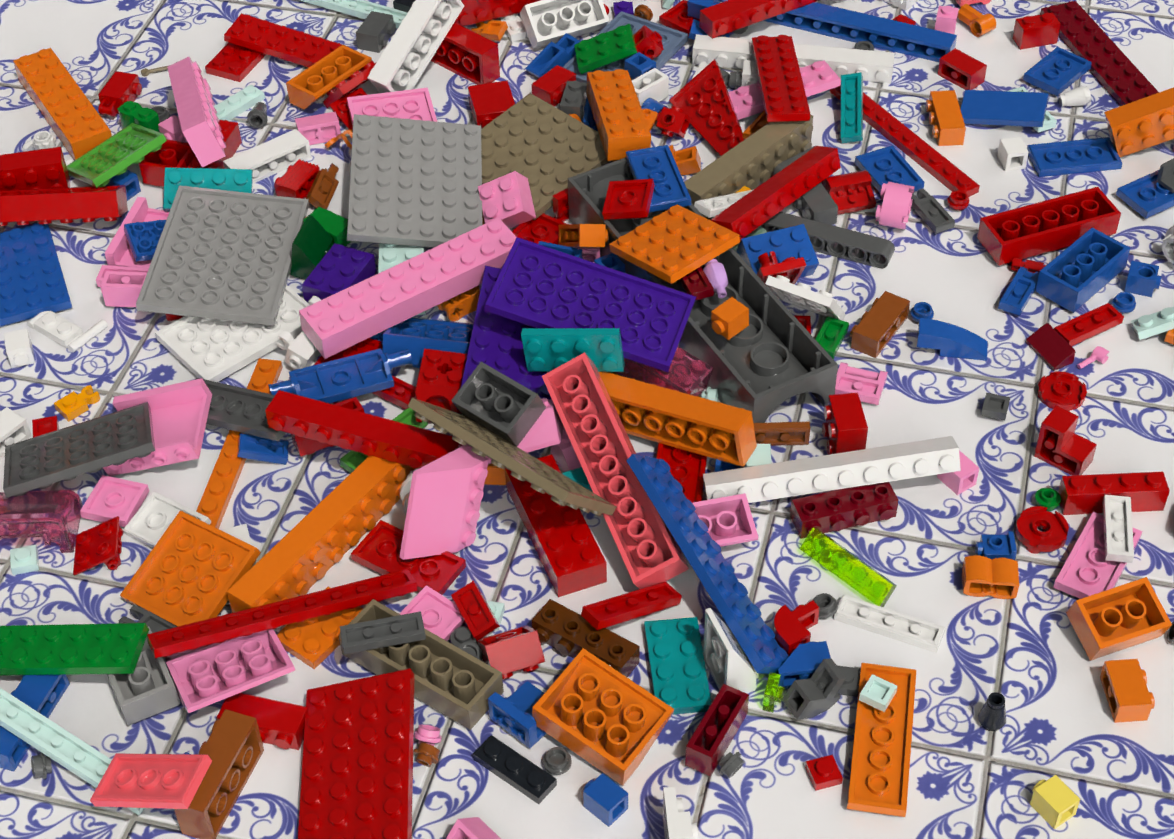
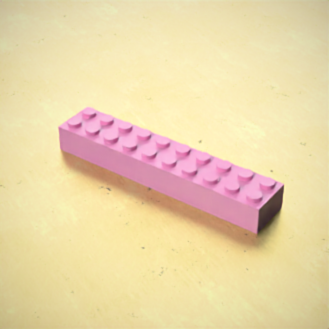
(406, 289)

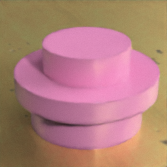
(428, 734)

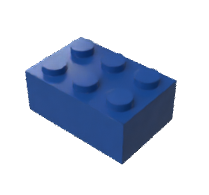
(785, 243)

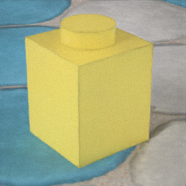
(1054, 801)

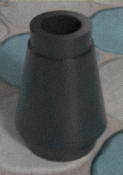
(993, 713)

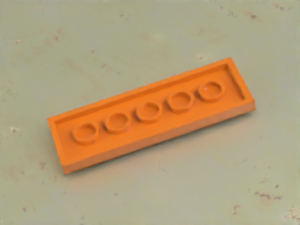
(883, 745)

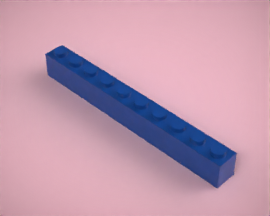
(879, 31)

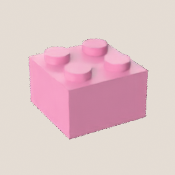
(507, 199)

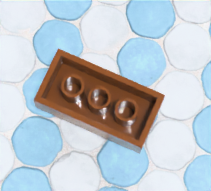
(234, 753)

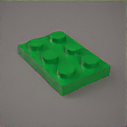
(605, 48)

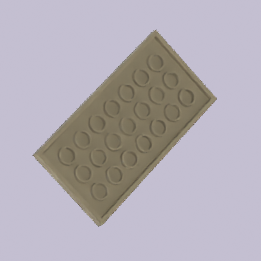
(506, 455)

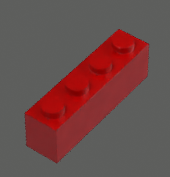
(232, 140)
(1086, 492)

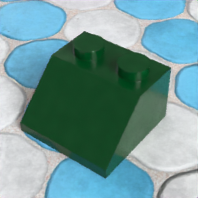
(309, 248)

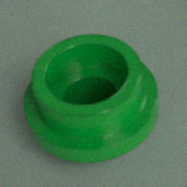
(1047, 498)

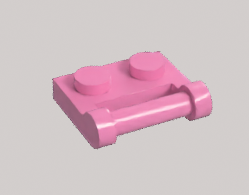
(864, 382)

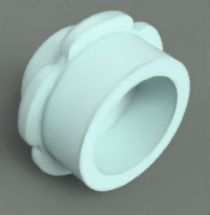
(710, 394)

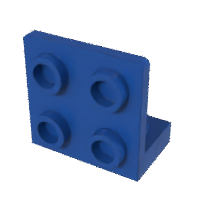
(515, 713)

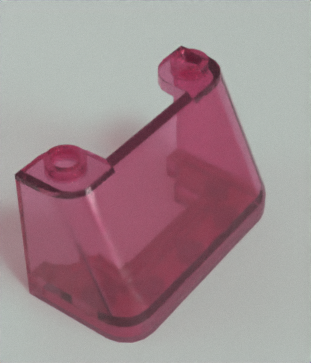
(42, 514)

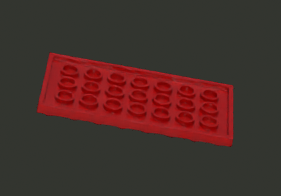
(359, 759)

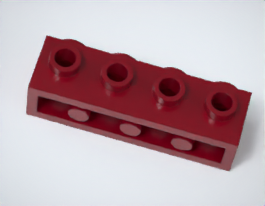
(844, 508)

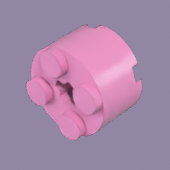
(895, 205)

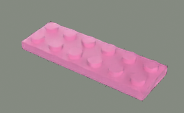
(815, 78)

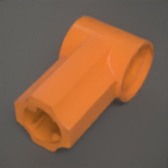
(978, 23)

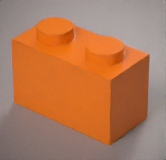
(1126, 690)

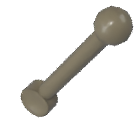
(145, 72)

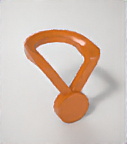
(342, 135)

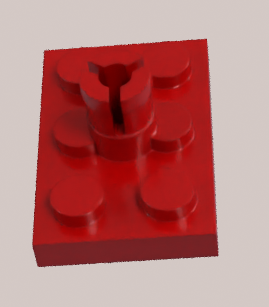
(789, 268)

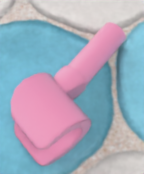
(1098, 354)

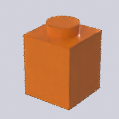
(730, 318)

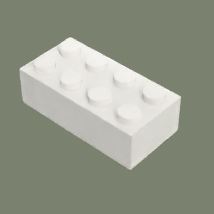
(552, 19)

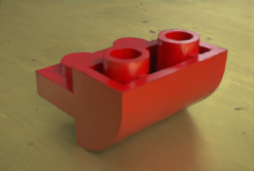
(851, 191)

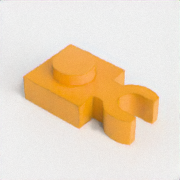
(75, 405)

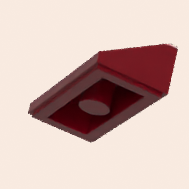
(1051, 347)

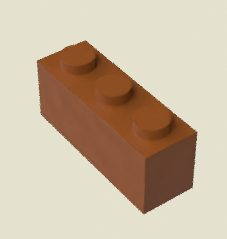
(879, 324)

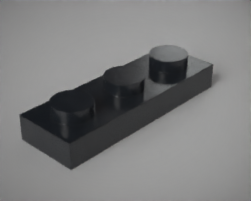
(515, 769)

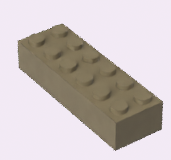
(443, 673)

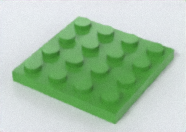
(116, 155)

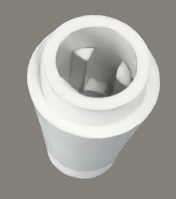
(1076, 97)

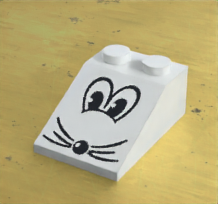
(726, 657)

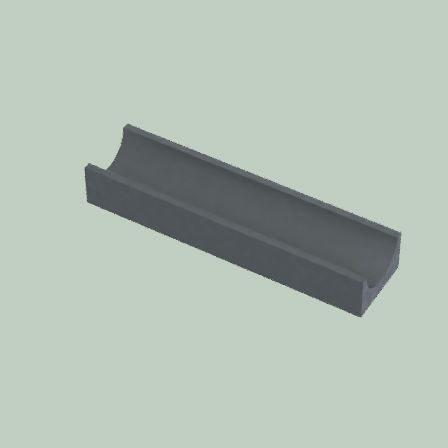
(759, 364)

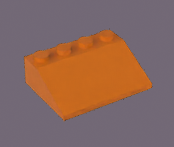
(601, 716)

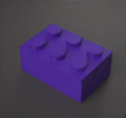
(337, 271)

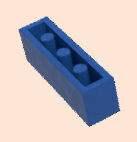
(40, 694)

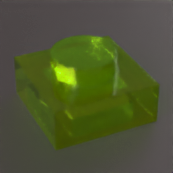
(773, 692)

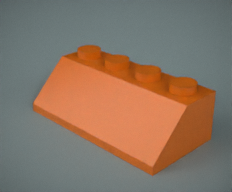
(324, 76)

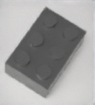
(499, 404)

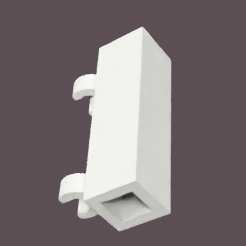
(300, 351)

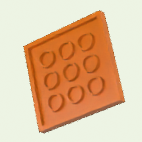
(674, 243)
(189, 572)

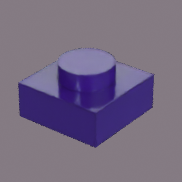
(623, 6)

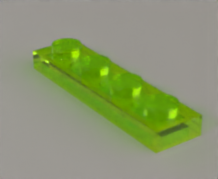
(848, 567)

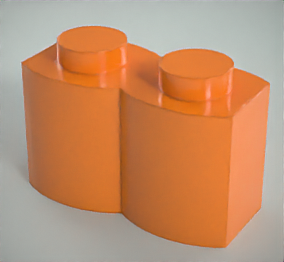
(990, 577)

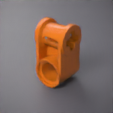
(461, 304)

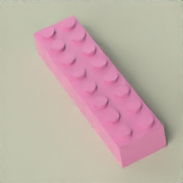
(196, 111)

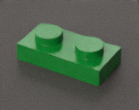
(832, 335)

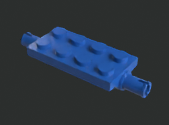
(344, 376)

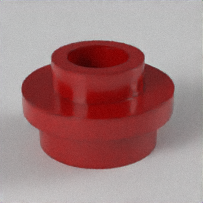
(958, 200)

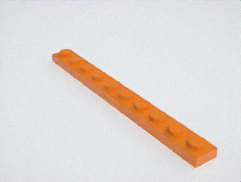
(228, 465)

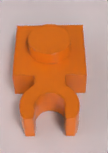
(492, 30)

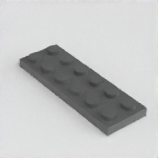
(240, 410)

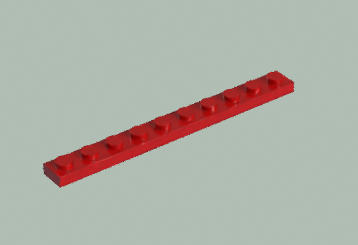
(914, 146)
(280, 613)

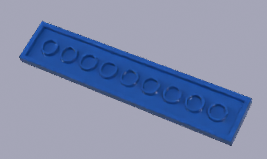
(709, 564)

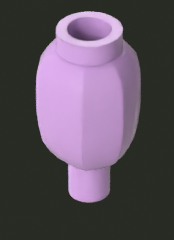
(717, 276)

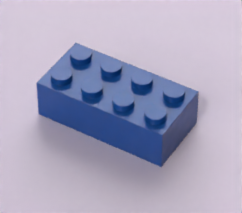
(1082, 269)

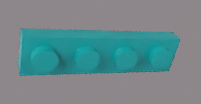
(852, 107)

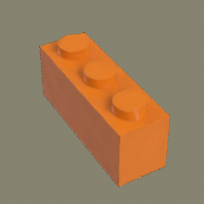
(945, 118)
(583, 235)

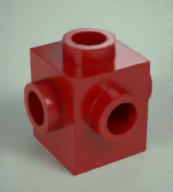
(648, 42)
(673, 122)

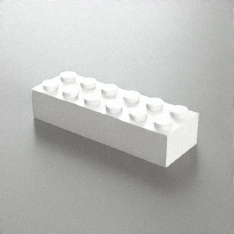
(414, 44)

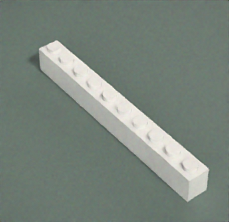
(731, 53)
(836, 471)

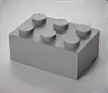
(146, 690)

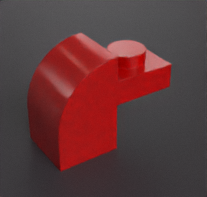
(792, 627)

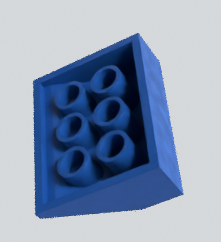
(428, 334)

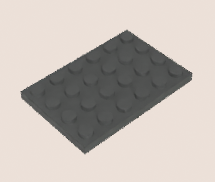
(78, 450)

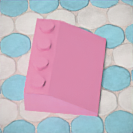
(444, 504)
(228, 668)

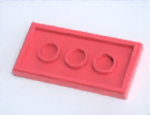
(151, 781)

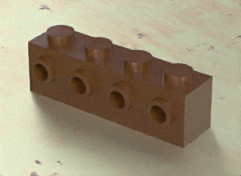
(571, 633)

